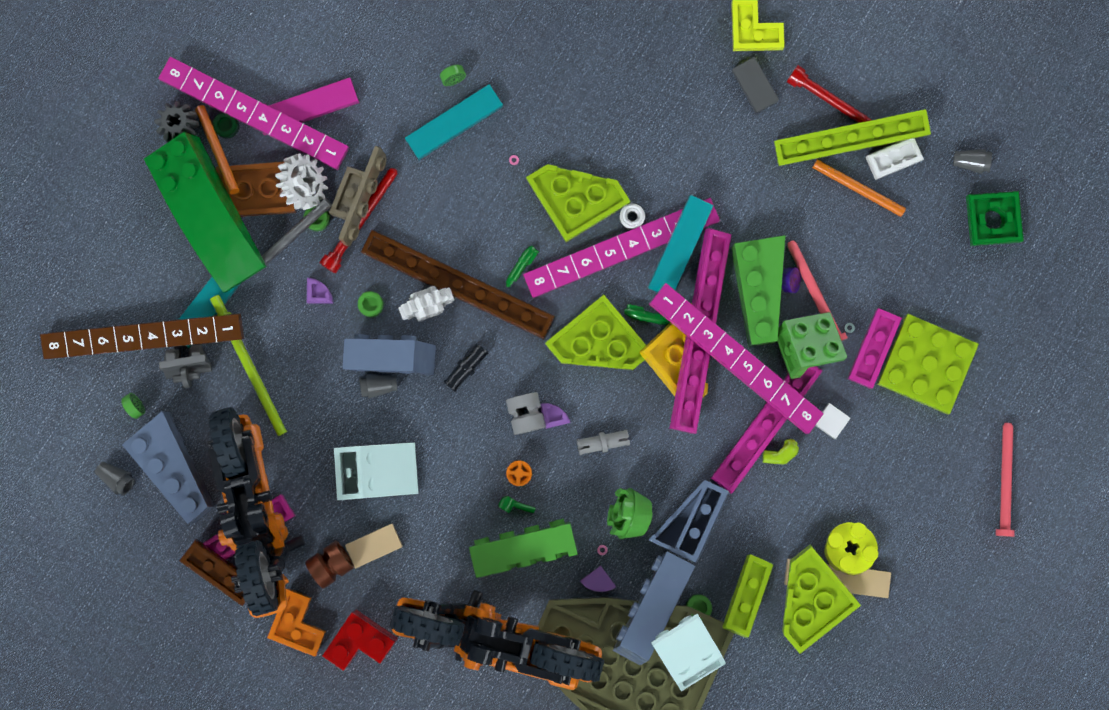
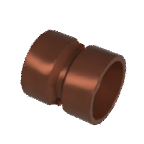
(329, 564)

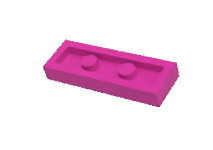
(874, 348)

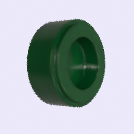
(225, 125)

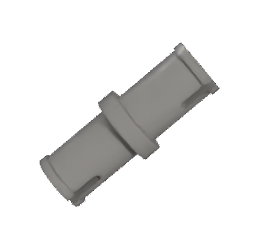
(603, 442)

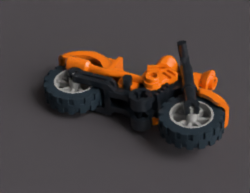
(248, 513)
(488, 640)

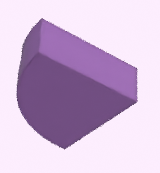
(318, 293)
(553, 415)
(598, 580)

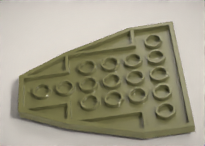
(623, 682)

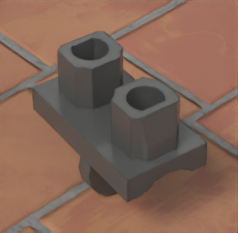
(186, 368)

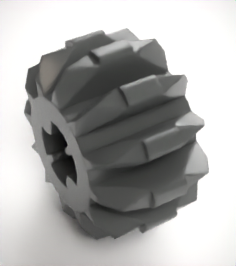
(177, 113)

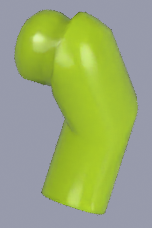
(782, 456)

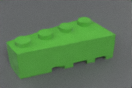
(759, 284)
(522, 549)

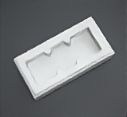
(894, 158)

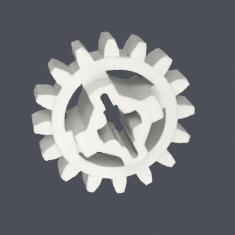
(301, 181)
(426, 303)

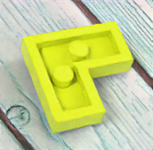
(751, 35)

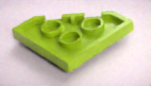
(576, 198)
(598, 339)
(813, 600)

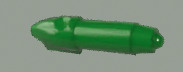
(525, 259)
(640, 314)

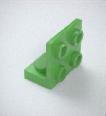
(809, 343)

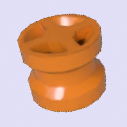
(515, 473)

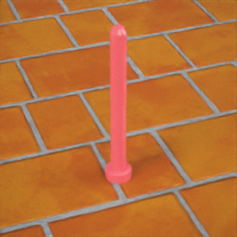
(810, 282)
(1006, 482)

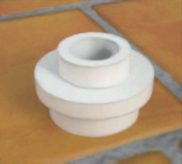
(632, 208)

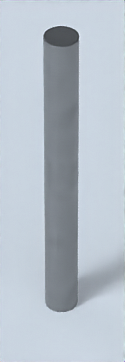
(298, 229)

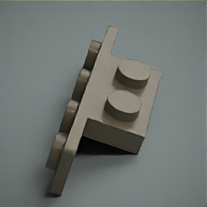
(354, 194)

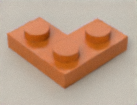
(291, 630)

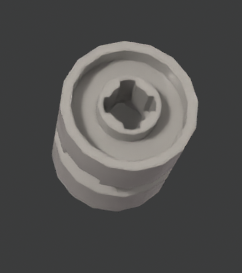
(528, 422)

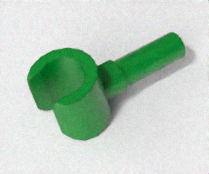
(507, 504)

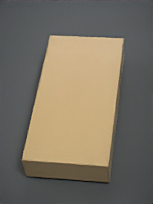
(374, 545)

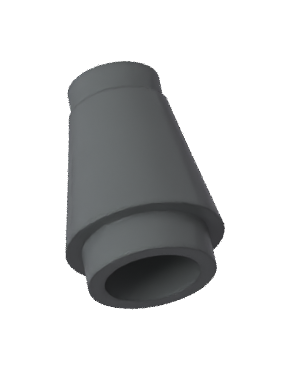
(973, 160)
(376, 385)
(115, 478)

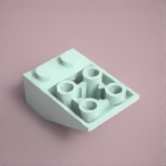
(375, 471)
(688, 651)

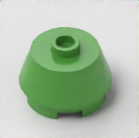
(630, 514)

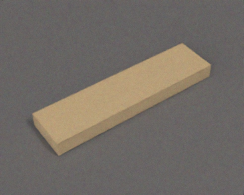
(868, 583)

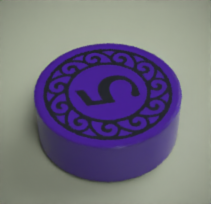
(791, 280)

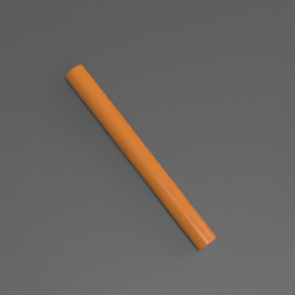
(217, 149)
(859, 188)

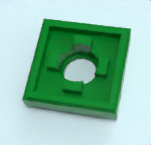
(1007, 206)

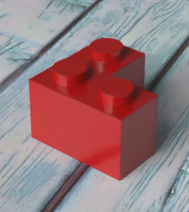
(359, 634)

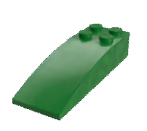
(204, 210)

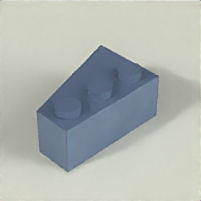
(388, 355)
(693, 522)

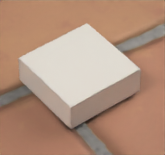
(832, 421)

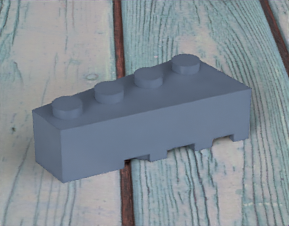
(165, 460)
(653, 608)

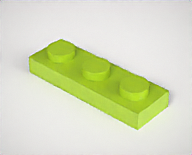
(747, 596)

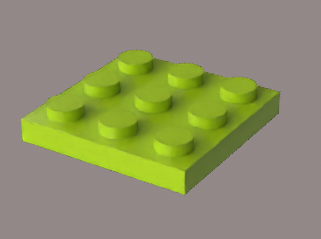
(927, 364)

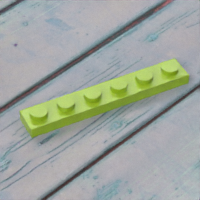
(852, 137)

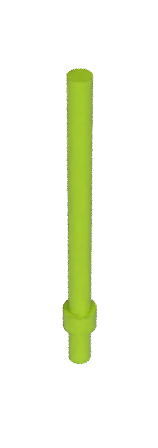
(252, 373)

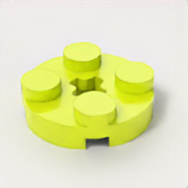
(847, 562)

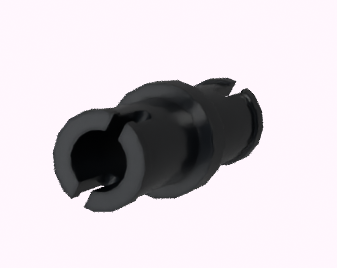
(466, 367)

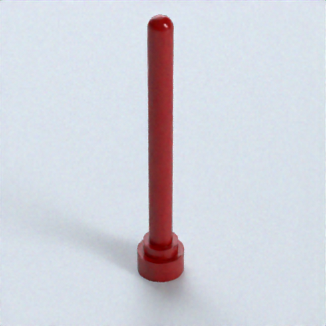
(800, 78)
(333, 259)

